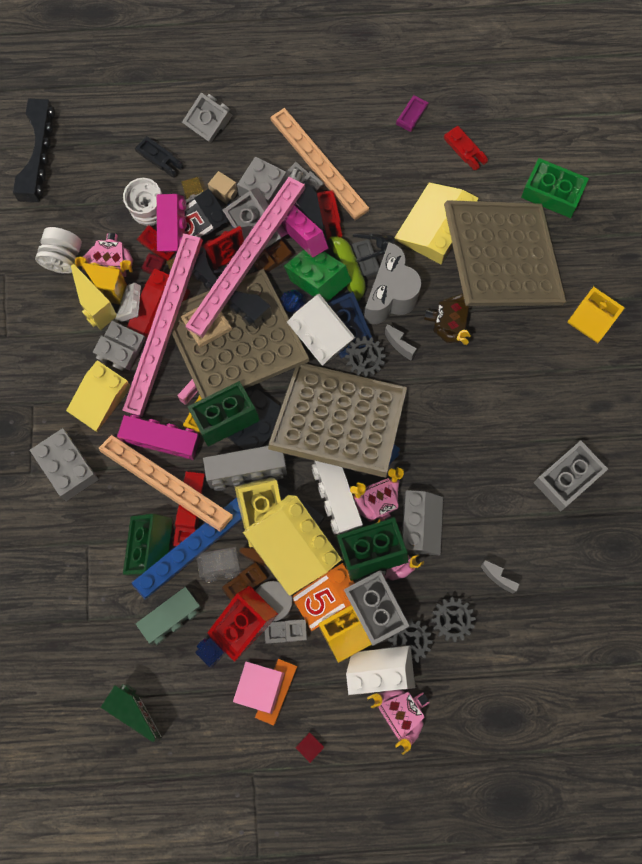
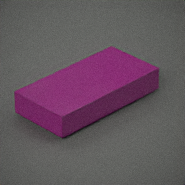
(412, 113)

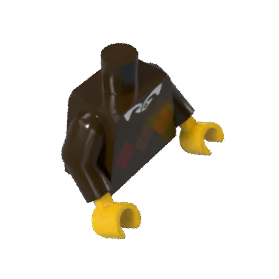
(450, 319)

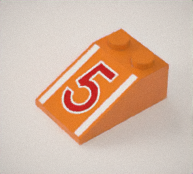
(324, 596)

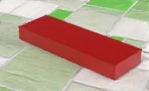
(185, 518)

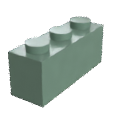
(169, 616)

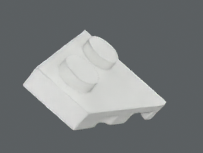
(130, 303)

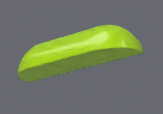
(344, 253)

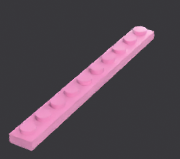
(245, 257)
(162, 325)

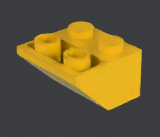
(107, 280)
(595, 315)
(344, 634)

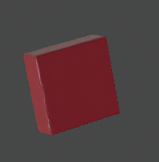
(152, 262)
(309, 747)

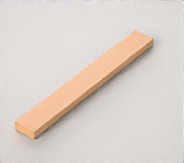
(319, 164)
(166, 483)

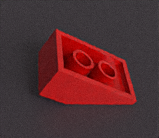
(224, 247)
(242, 622)

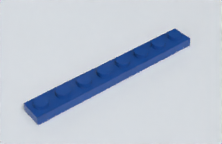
(183, 554)

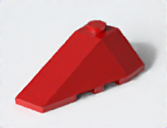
(149, 303)

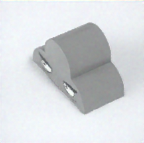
(394, 288)

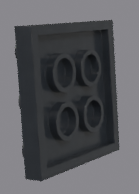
(260, 432)

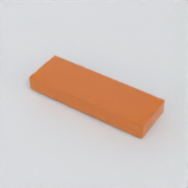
(289, 671)

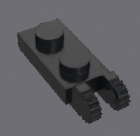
(158, 156)

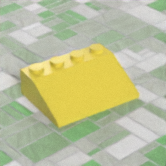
(427, 225)
(292, 545)

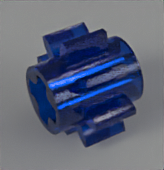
(292, 300)

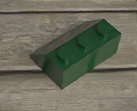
(223, 413)
(146, 542)
(372, 548)

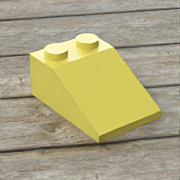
(96, 306)
(98, 396)
(256, 499)

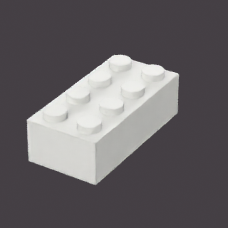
(338, 498)

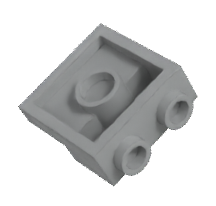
(207, 117)
(119, 346)

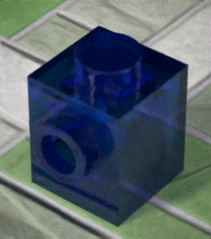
(210, 652)

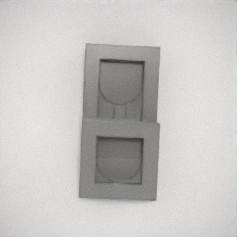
(309, 177)
(395, 338)
(494, 573)
(286, 631)

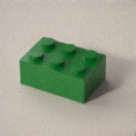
(554, 188)
(318, 274)

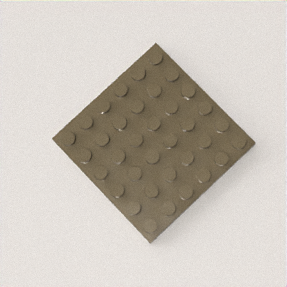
(504, 254)
(243, 352)
(339, 419)

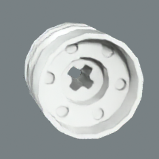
(138, 195)
(58, 250)

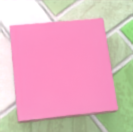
(258, 687)

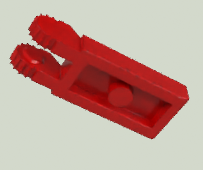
(465, 147)
(329, 212)

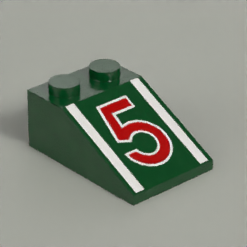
(130, 710)

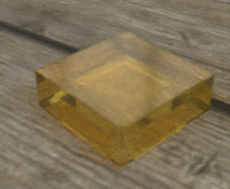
(191, 187)

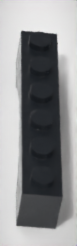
(29, 181)
(249, 306)

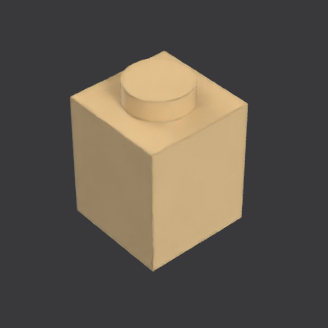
(223, 187)

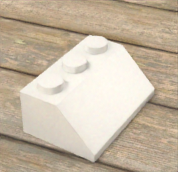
(320, 329)
(380, 670)

